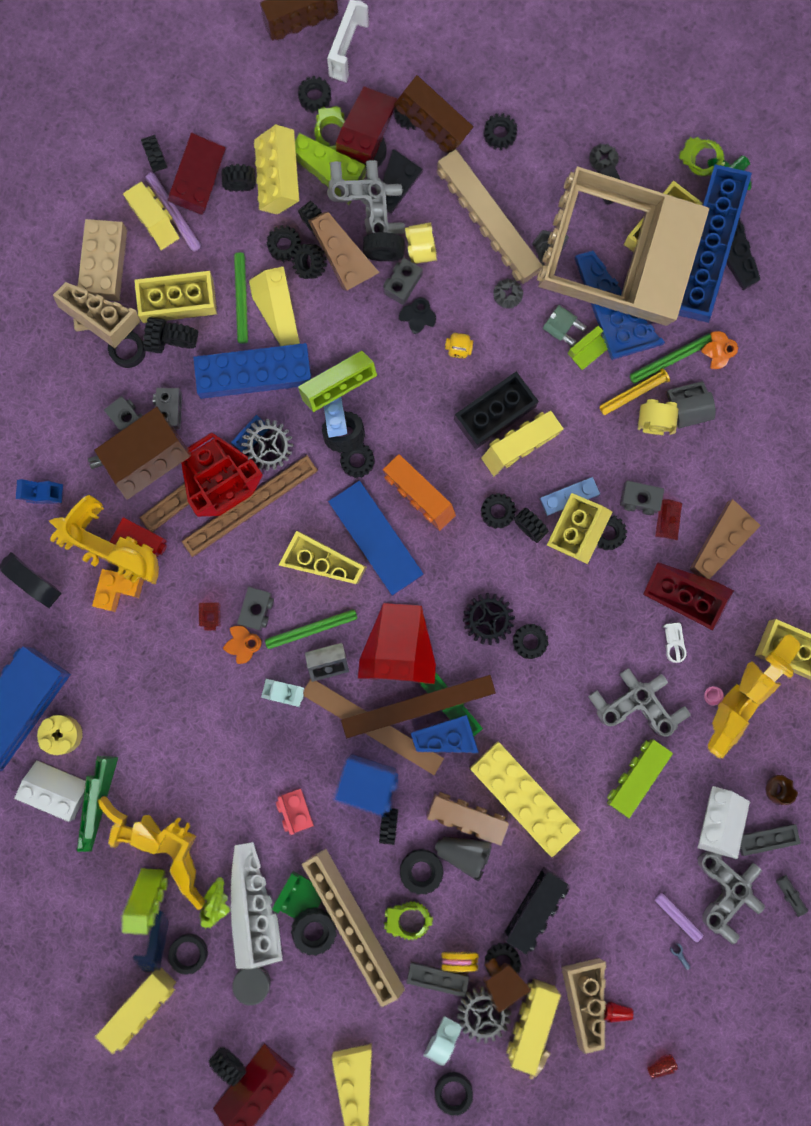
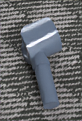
(681, 956)

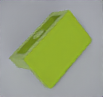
(588, 348)

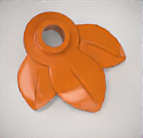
(718, 349)
(239, 644)

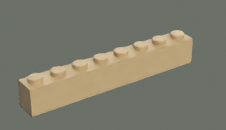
(489, 217)
(353, 928)

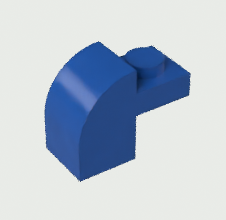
(39, 492)

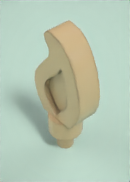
(544, 1057)

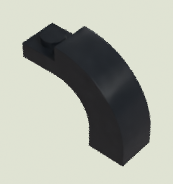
(29, 581)

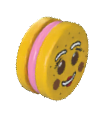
(459, 961)

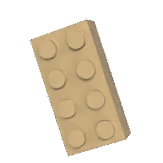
(102, 258)

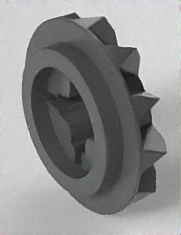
(603, 149)
(510, 301)

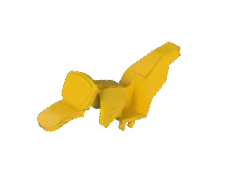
(743, 700)
(149, 838)

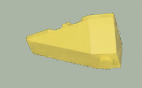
(273, 299)

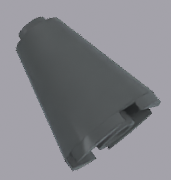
(465, 854)

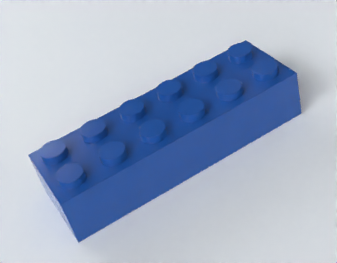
(252, 370)

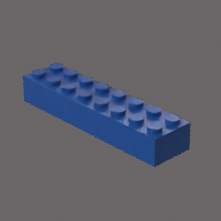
(725, 200)

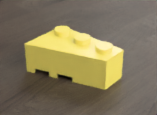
(151, 214)

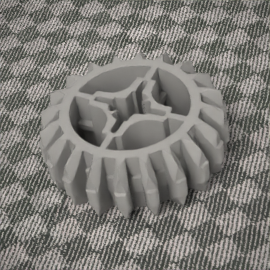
(272, 437)
(479, 1022)

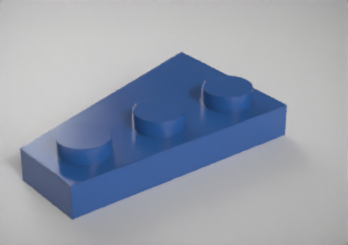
(447, 736)

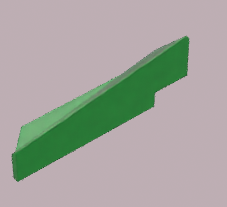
(95, 788)

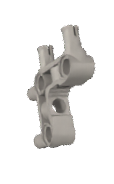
(361, 190)
(649, 705)
(729, 902)

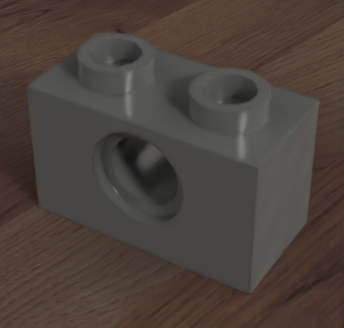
(120, 409)
(652, 494)
(252, 598)

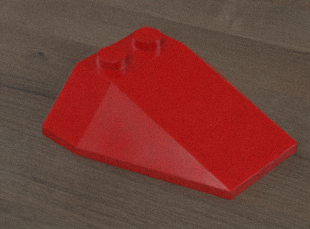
(228, 476)
(399, 647)

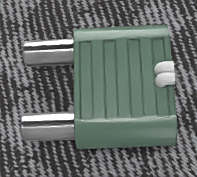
(560, 323)

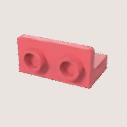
(294, 811)

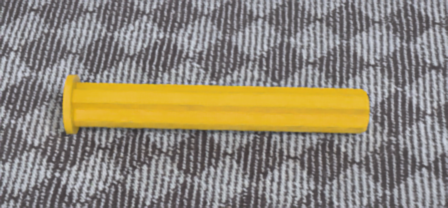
(634, 392)

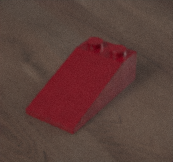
(365, 125)
(196, 174)
(688, 594)

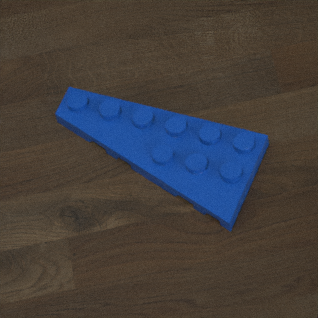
(621, 331)

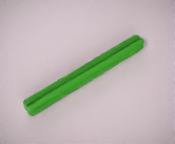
(241, 303)
(670, 358)
(311, 629)

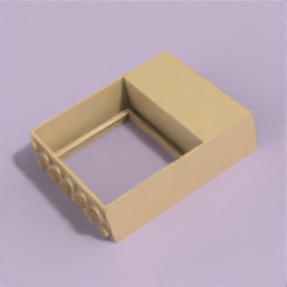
(660, 257)

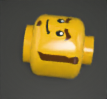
(459, 345)

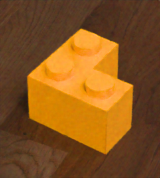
(110, 588)

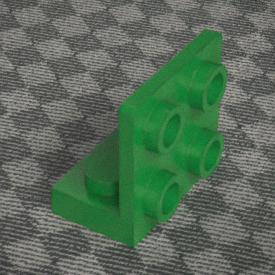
(297, 896)

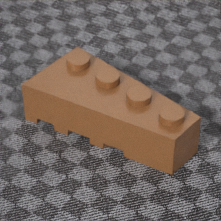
(342, 253)
(727, 536)
(467, 819)

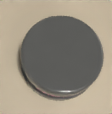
(251, 985)

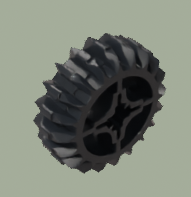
(492, 628)

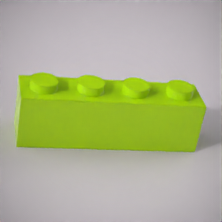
(337, 381)
(639, 778)
(144, 901)

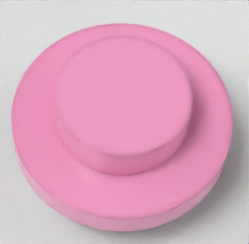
(713, 696)

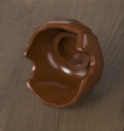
(787, 792)

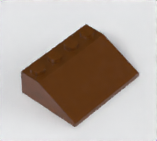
(142, 452)

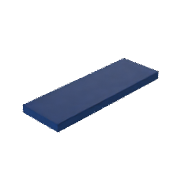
(376, 538)

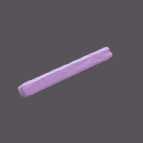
(177, 218)

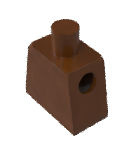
(503, 985)

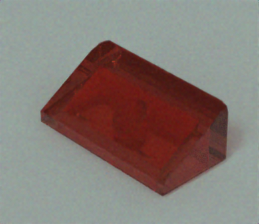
(669, 520)

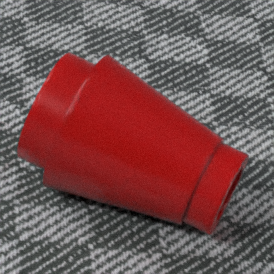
(617, 1013)

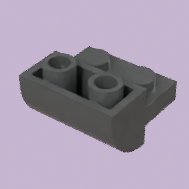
(694, 404)

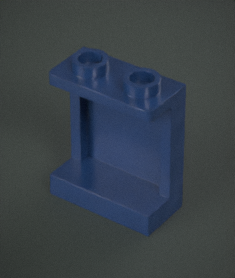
(156, 944)

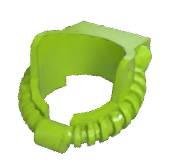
(325, 117)
(693, 147)
(214, 907)
(393, 924)

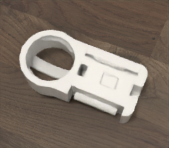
(675, 638)

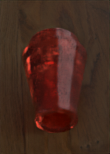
(663, 1066)

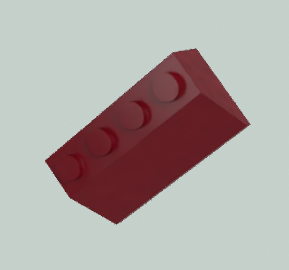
(256, 1090)

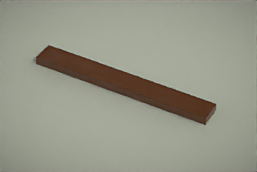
(418, 706)

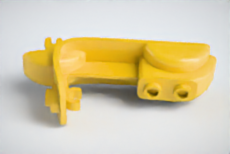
(125, 554)

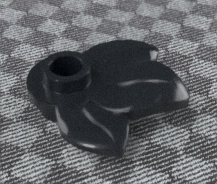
(418, 318)

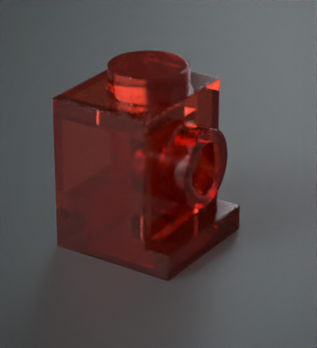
(206, 609)

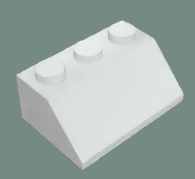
(52, 791)
(724, 823)

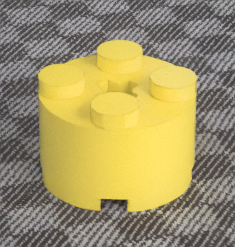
(421, 243)
(658, 417)
(52, 743)

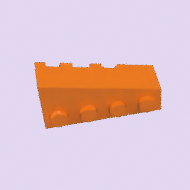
(419, 491)

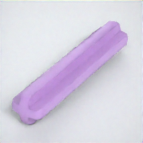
(678, 917)

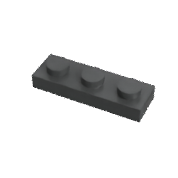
(769, 839)
(437, 979)

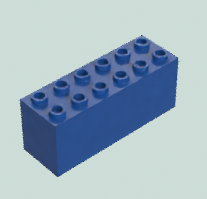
(25, 694)
(367, 785)

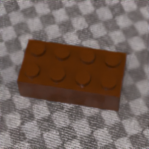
(291, 16)
(433, 115)

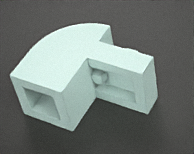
(282, 692)
(443, 1042)

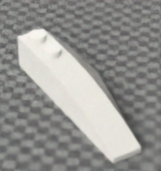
(253, 924)

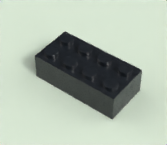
(496, 410)
(535, 911)

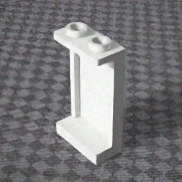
(354, 15)

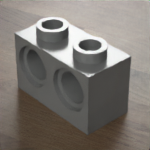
(407, 283)

